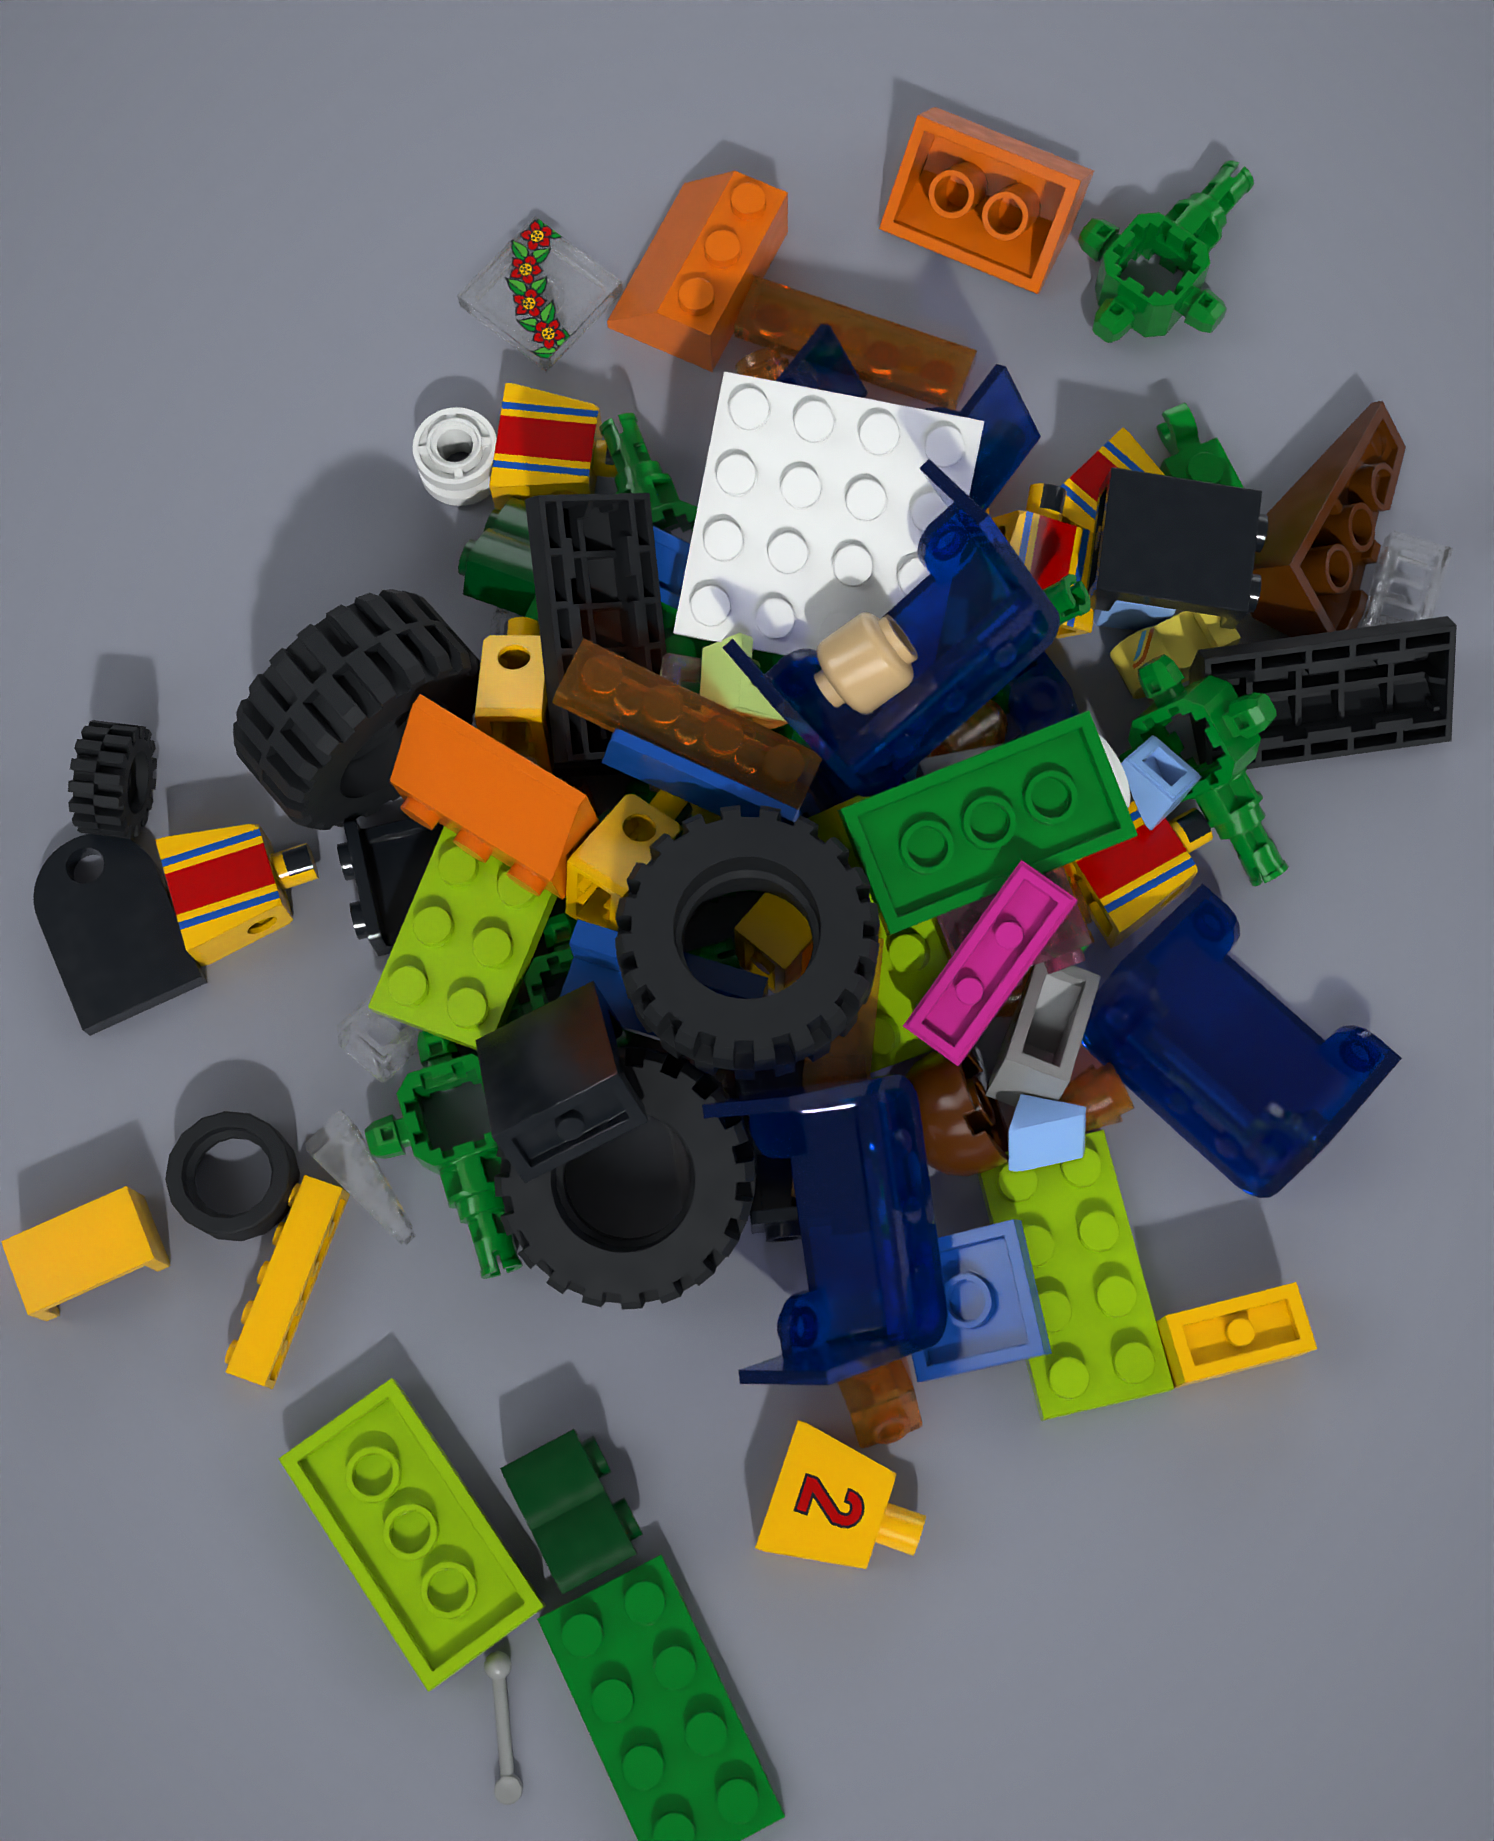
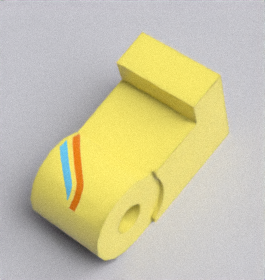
(1176, 638)

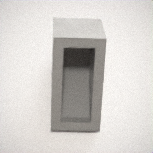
(1044, 1035)

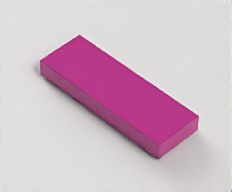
(990, 963)

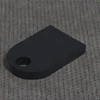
(115, 935)

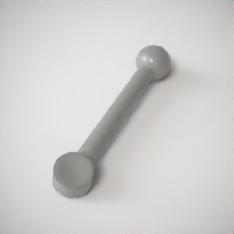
(509, 1787)

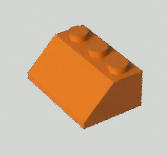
(984, 198)
(703, 266)
(490, 798)

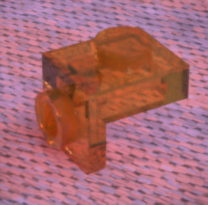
(881, 1404)

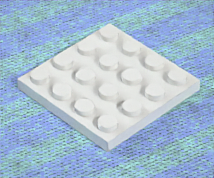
(812, 511)

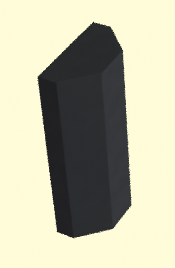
(596, 584)
(1341, 690)

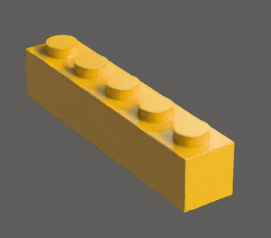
(286, 1281)

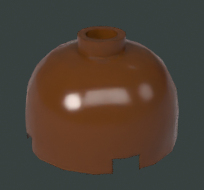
(959, 1122)

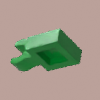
(1188, 456)

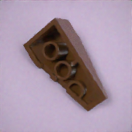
(1326, 531)

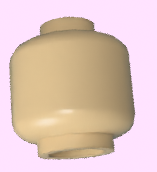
(865, 663)

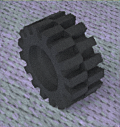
(112, 779)

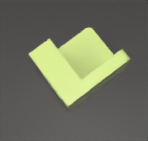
(729, 686)

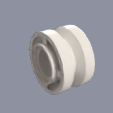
(449, 433)

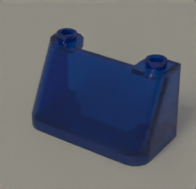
(1226, 1054)

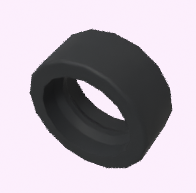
(189, 1153)

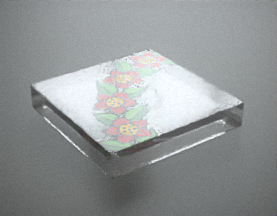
(540, 293)

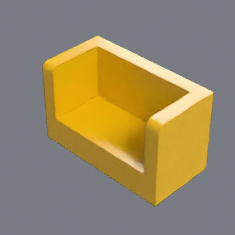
(774, 942)
(83, 1250)
(1236, 1335)

